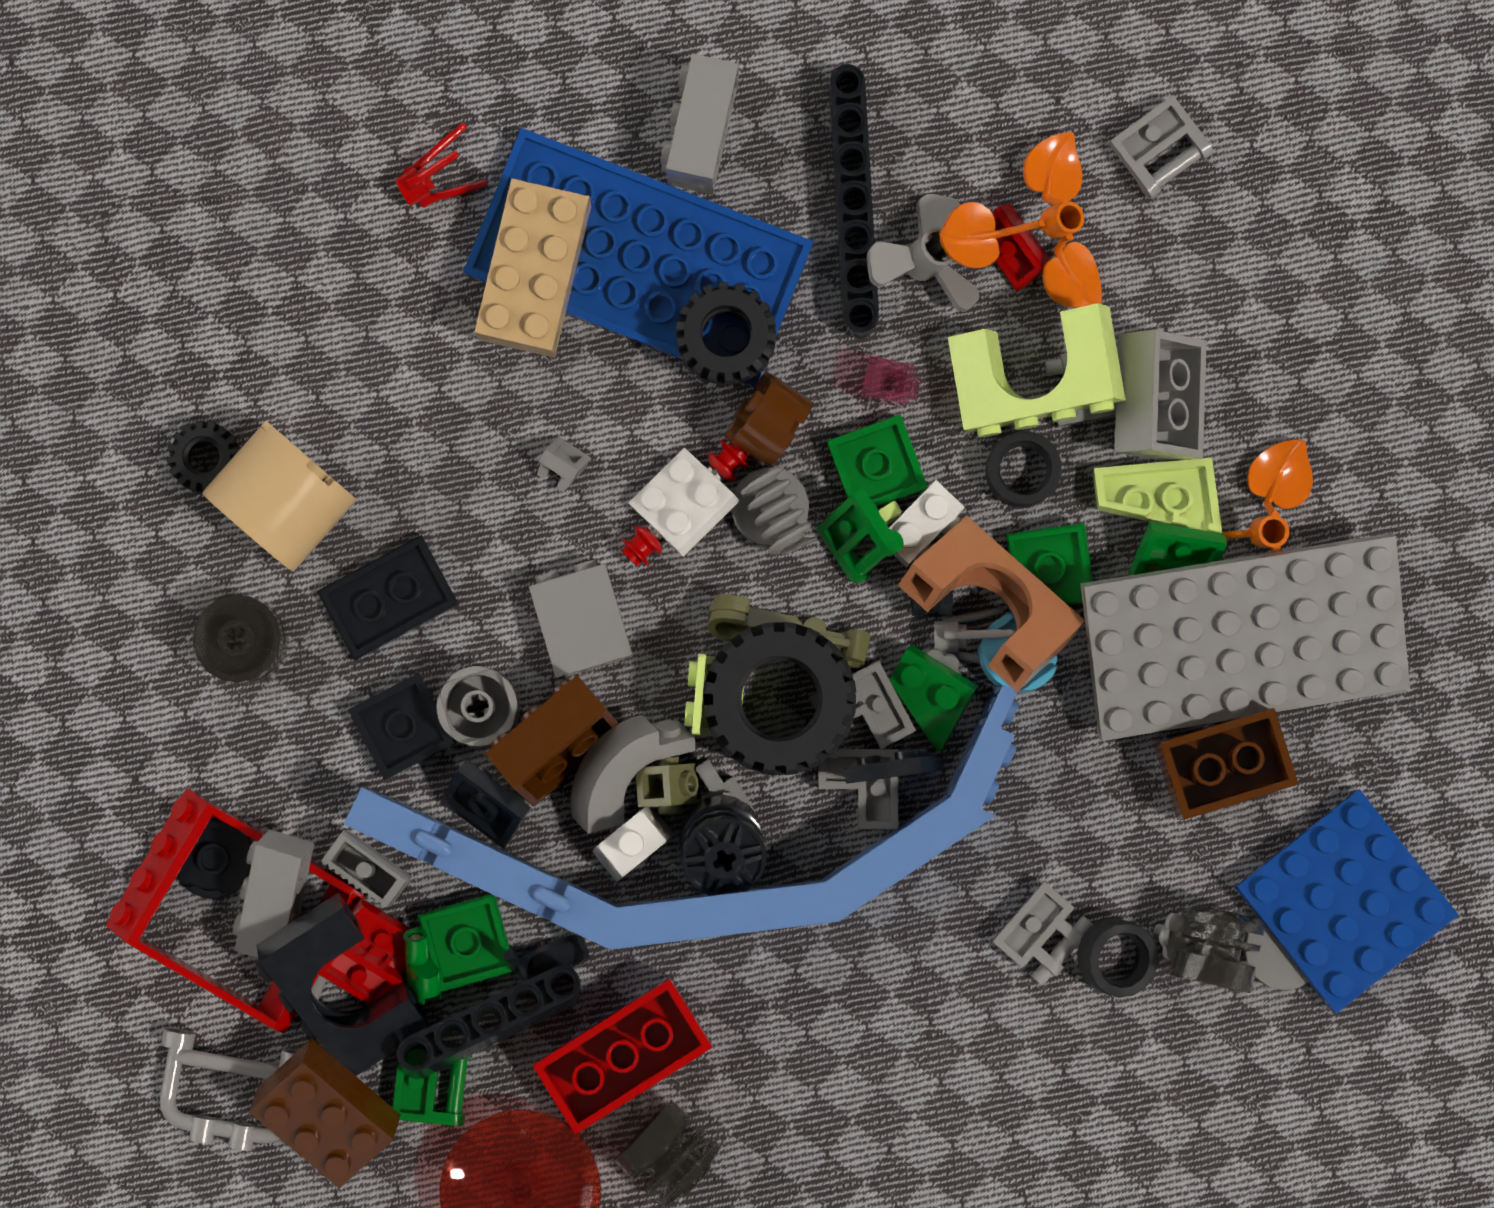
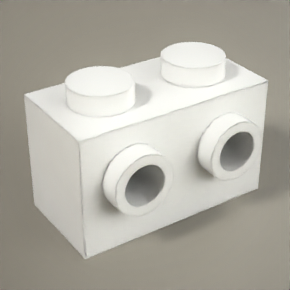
(925, 520)

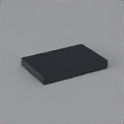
(388, 598)

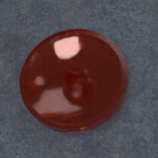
(520, 1163)

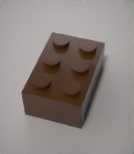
(551, 740)
(1225, 764)
(325, 1113)

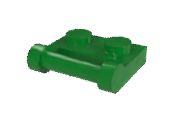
(851, 526)
(416, 1097)

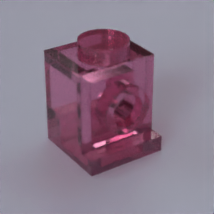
(879, 371)

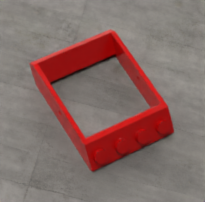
(157, 873)

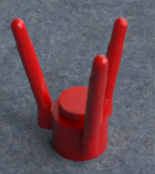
(416, 180)

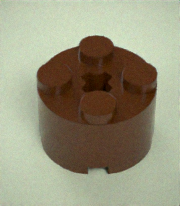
(769, 419)

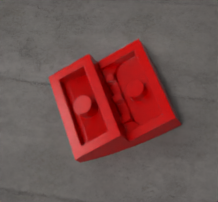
(374, 963)

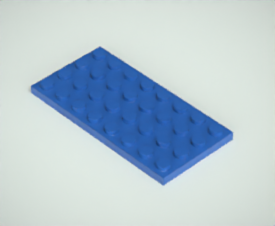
(650, 249)

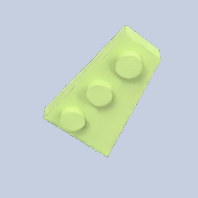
(1161, 492)

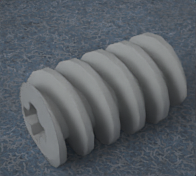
(777, 513)

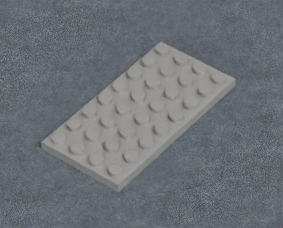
(1246, 636)

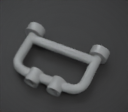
(204, 1127)

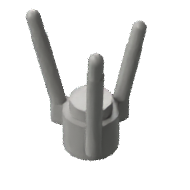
(951, 636)

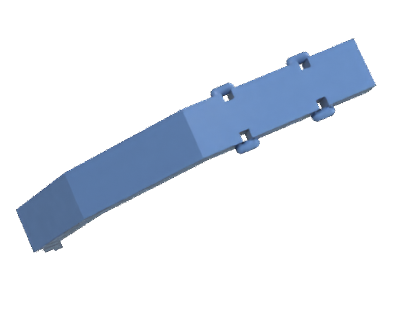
(715, 915)

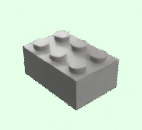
(700, 123)
(1163, 396)

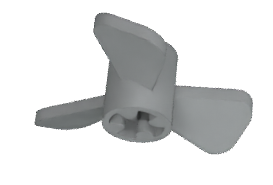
(924, 256)

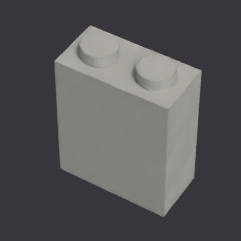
(580, 619)

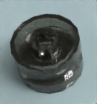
(217, 635)

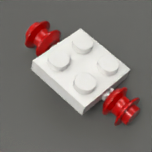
(684, 502)

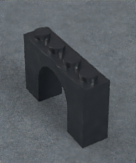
(294, 959)

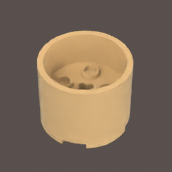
(279, 496)

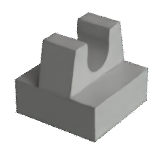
(564, 461)

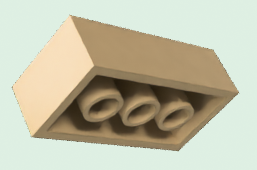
(533, 268)

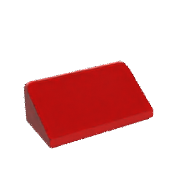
(1020, 254)

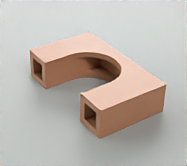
(973, 558)

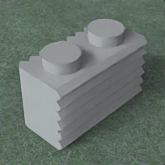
(366, 869)

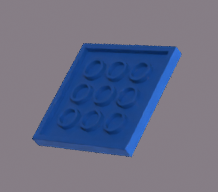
(1346, 901)

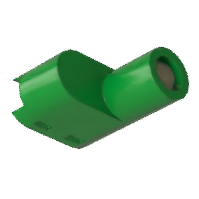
(421, 971)

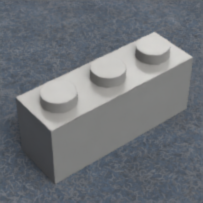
(272, 889)

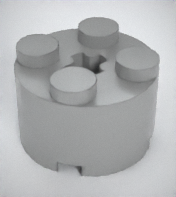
(459, 695)

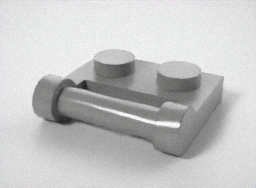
(1153, 136)

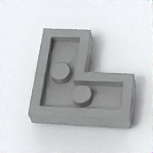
(878, 706)
(875, 798)

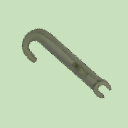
(732, 615)

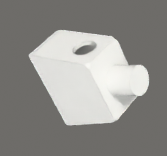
(633, 842)

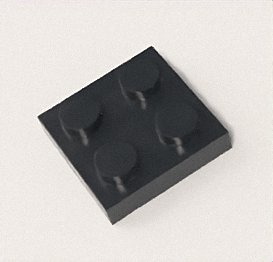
(401, 726)
(485, 803)

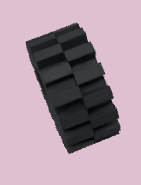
(184, 444)

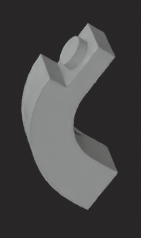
(614, 761)

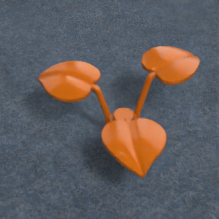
(1057, 173)
(1282, 477)

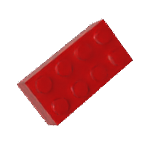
(622, 1055)

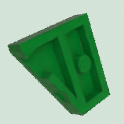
(1174, 547)
(932, 694)

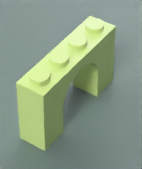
(1089, 380)

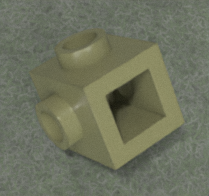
(667, 785)

